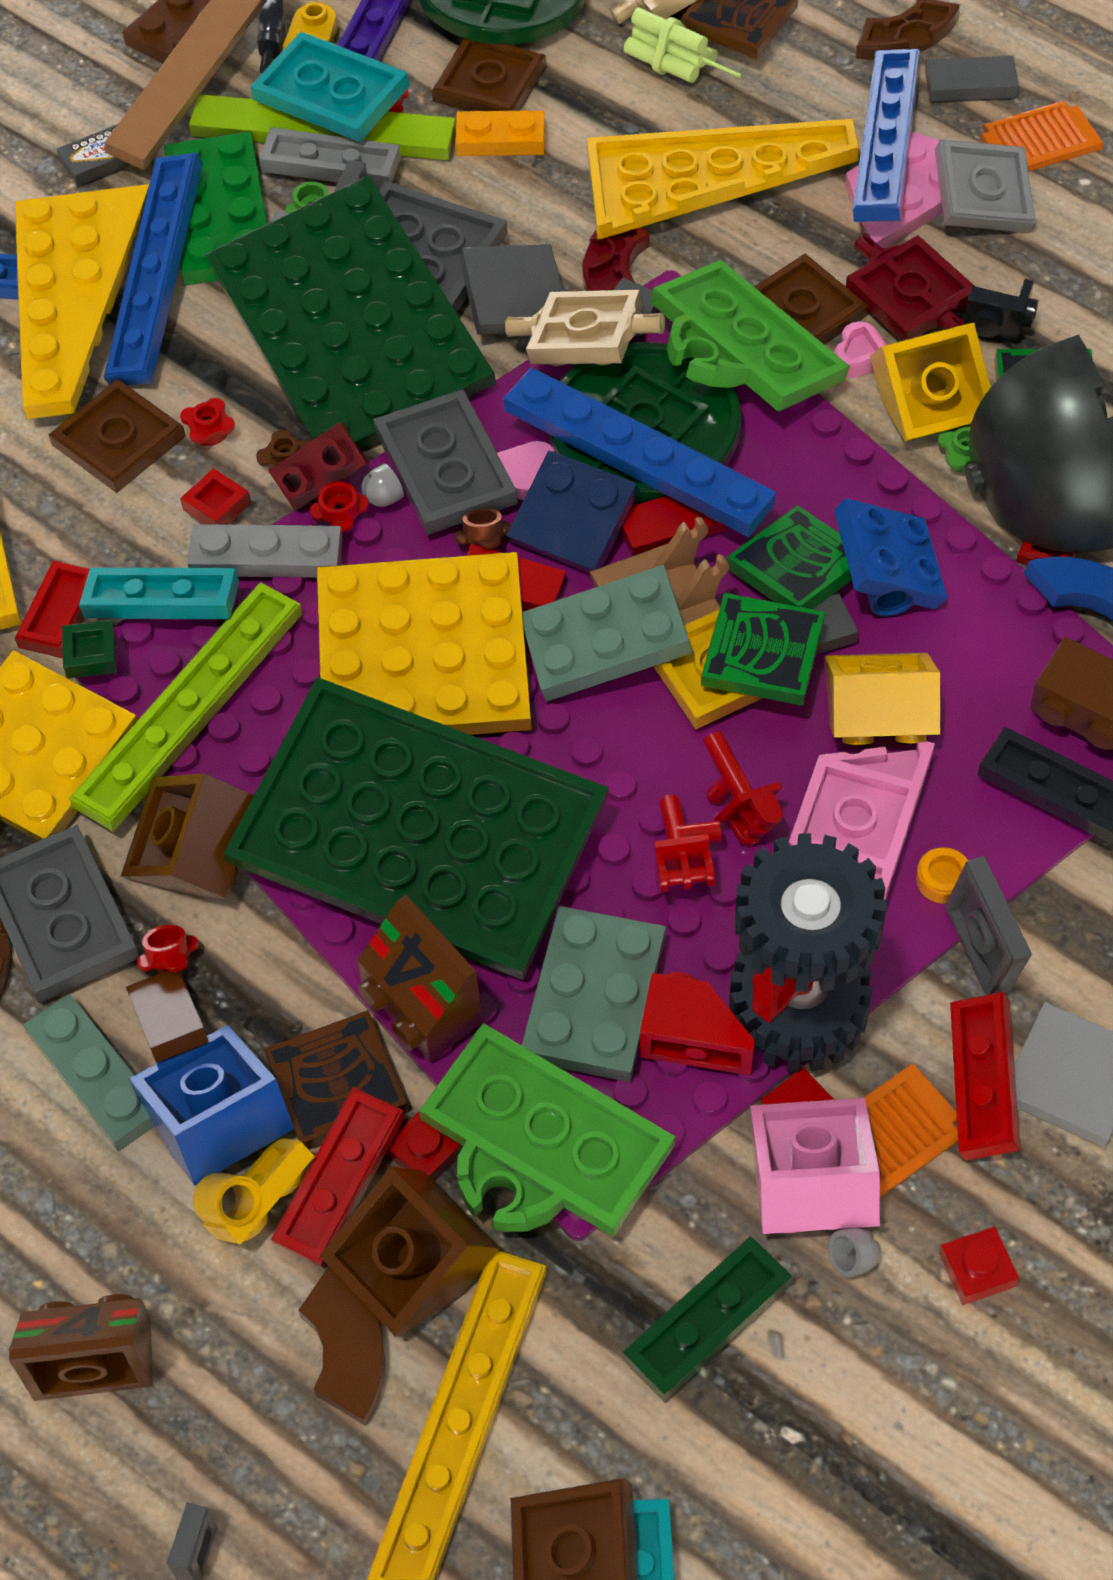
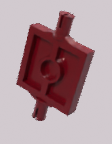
(909, 287)

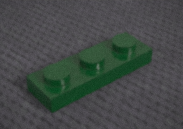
(707, 1318)

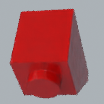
(693, 1026)

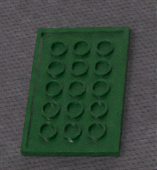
(348, 313)
(400, 806)

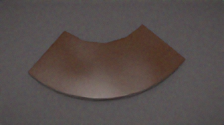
(915, 28)
(351, 1347)

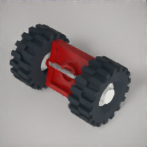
(806, 950)

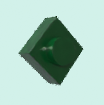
(89, 649)

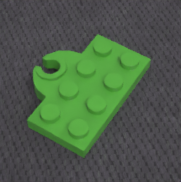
(743, 338)
(541, 1138)

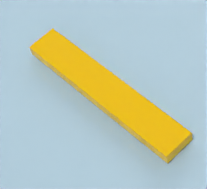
(459, 1421)

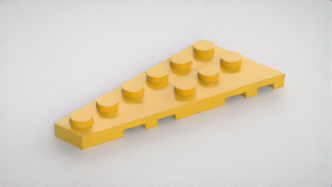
(678, 172)
(68, 280)

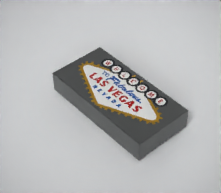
(87, 160)

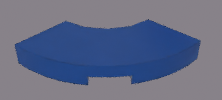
(1073, 582)

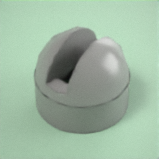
(382, 486)
(852, 1242)

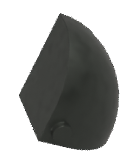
(1047, 451)

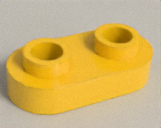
(313, 19)

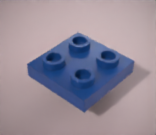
(890, 557)

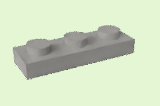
(326, 156)
(266, 549)

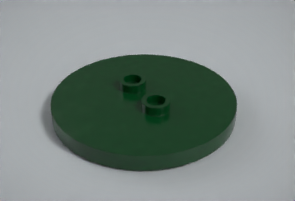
(503, 19)
(662, 398)

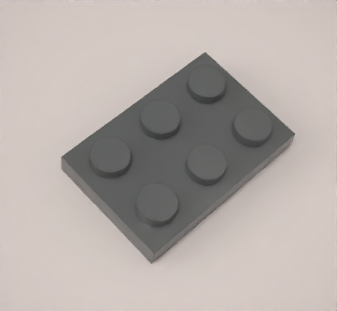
(444, 461)
(61, 914)

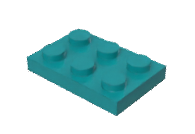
(330, 86)

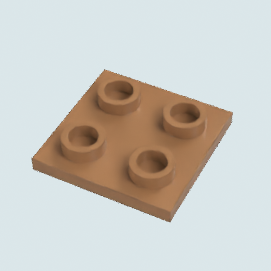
(691, 586)

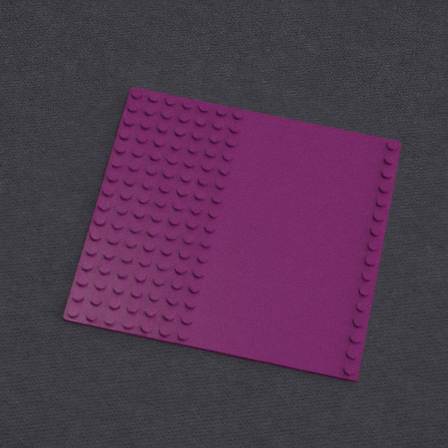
(638, 742)

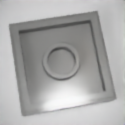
(984, 186)
(1068, 1074)

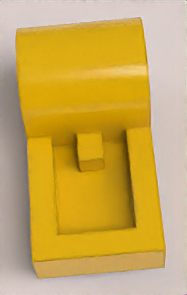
(268, 1179)

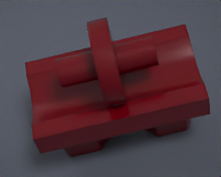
(320, 462)

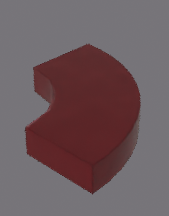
(611, 257)

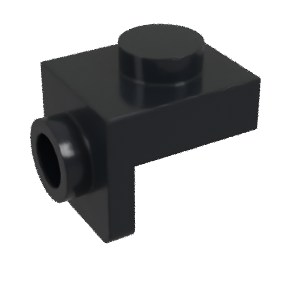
(1001, 314)

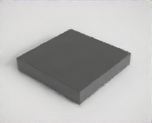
(507, 282)
(987, 928)

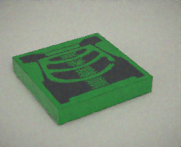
(793, 560)
(763, 649)

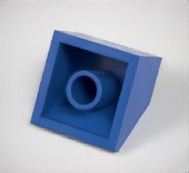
(213, 1104)

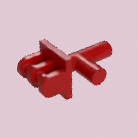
(751, 810)
(686, 852)

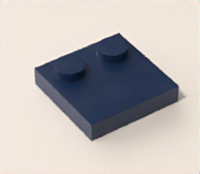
(572, 512)

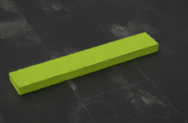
(415, 134)
(185, 707)

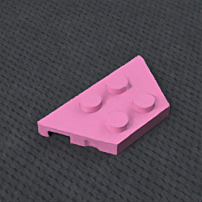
(920, 196)
(865, 802)

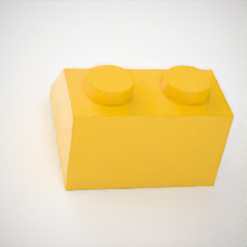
(932, 381)
(883, 697)

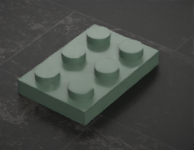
(605, 633)
(594, 992)

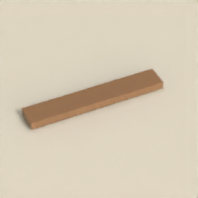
(180, 80)

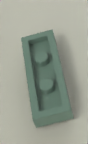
(90, 1070)

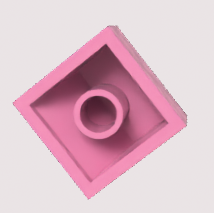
(815, 1166)

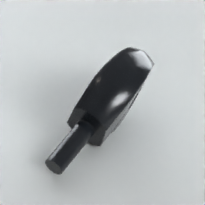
(271, 32)

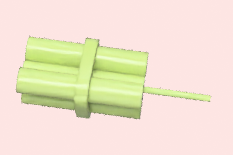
(670, 46)

